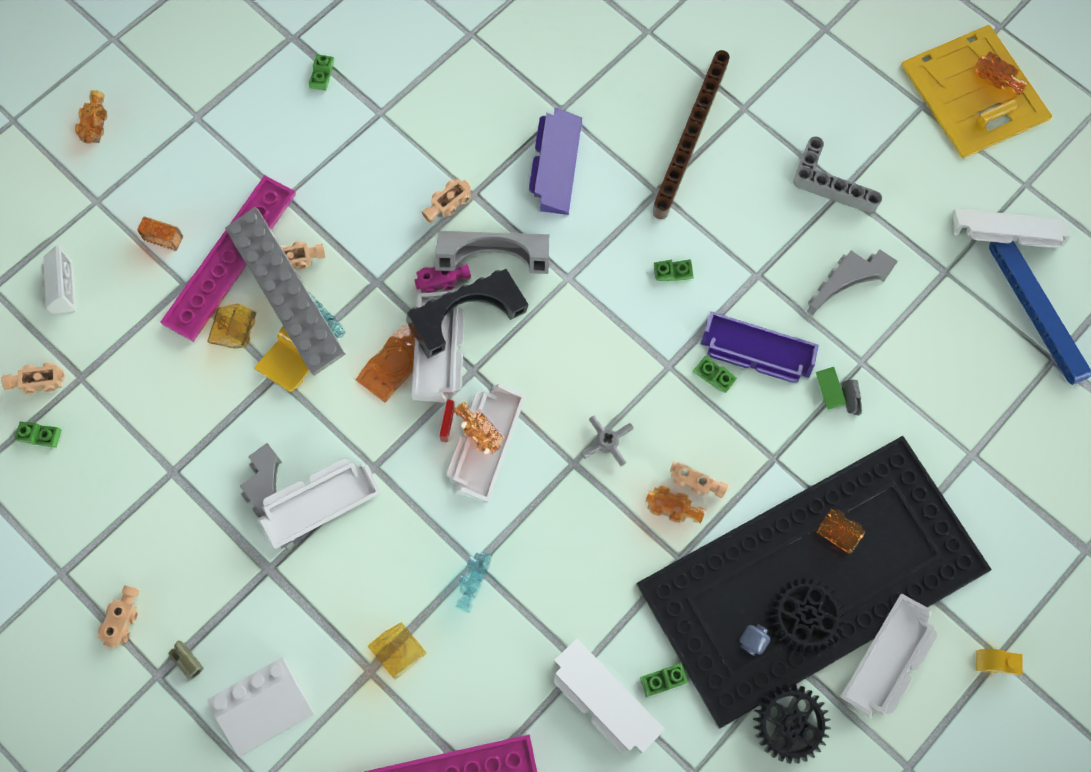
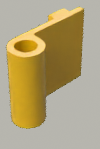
(283, 363)

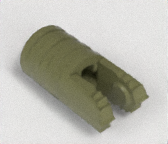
(185, 660)

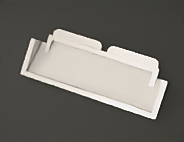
(1011, 227)
(443, 372)
(474, 469)
(309, 505)
(896, 649)
(597, 690)

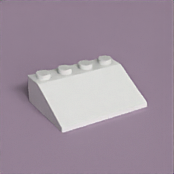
(260, 706)

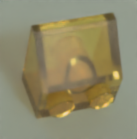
(232, 326)
(397, 650)

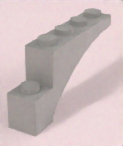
(851, 272)
(264, 482)

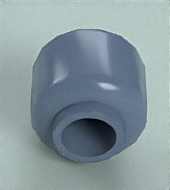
(755, 639)

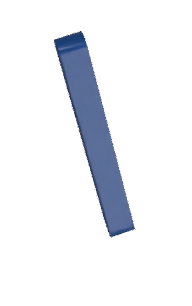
(1041, 312)

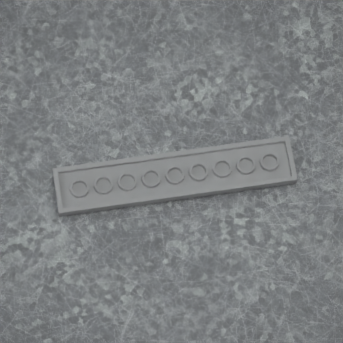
(285, 291)

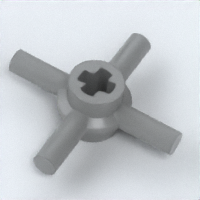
(609, 434)

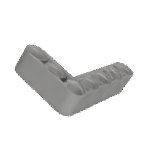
(831, 182)

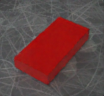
(447, 420)

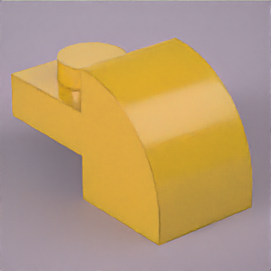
(999, 661)

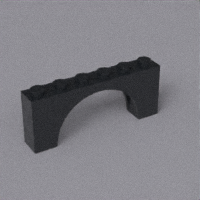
(497, 289)

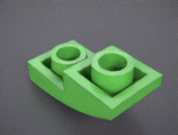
(321, 72)
(673, 271)
(714, 375)
(830, 388)
(37, 434)
(663, 680)

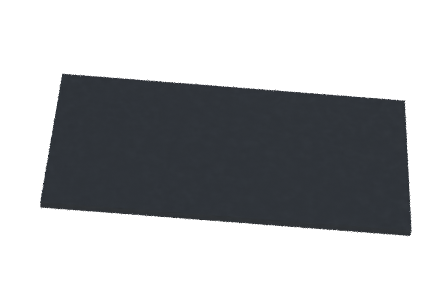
(715, 592)

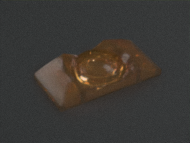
(390, 365)

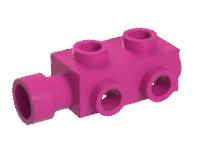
(438, 280)

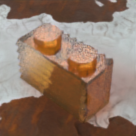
(160, 233)
(840, 530)

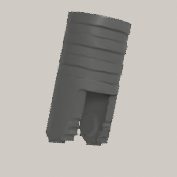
(852, 396)

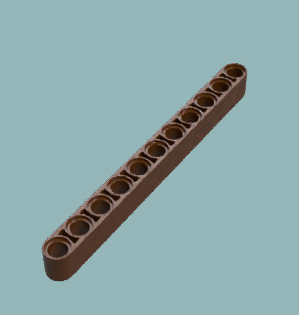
(690, 140)

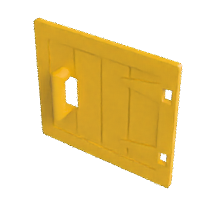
(958, 93)

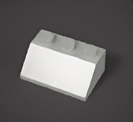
(58, 281)

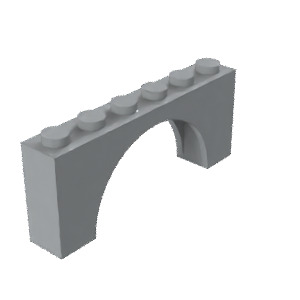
(457, 245)

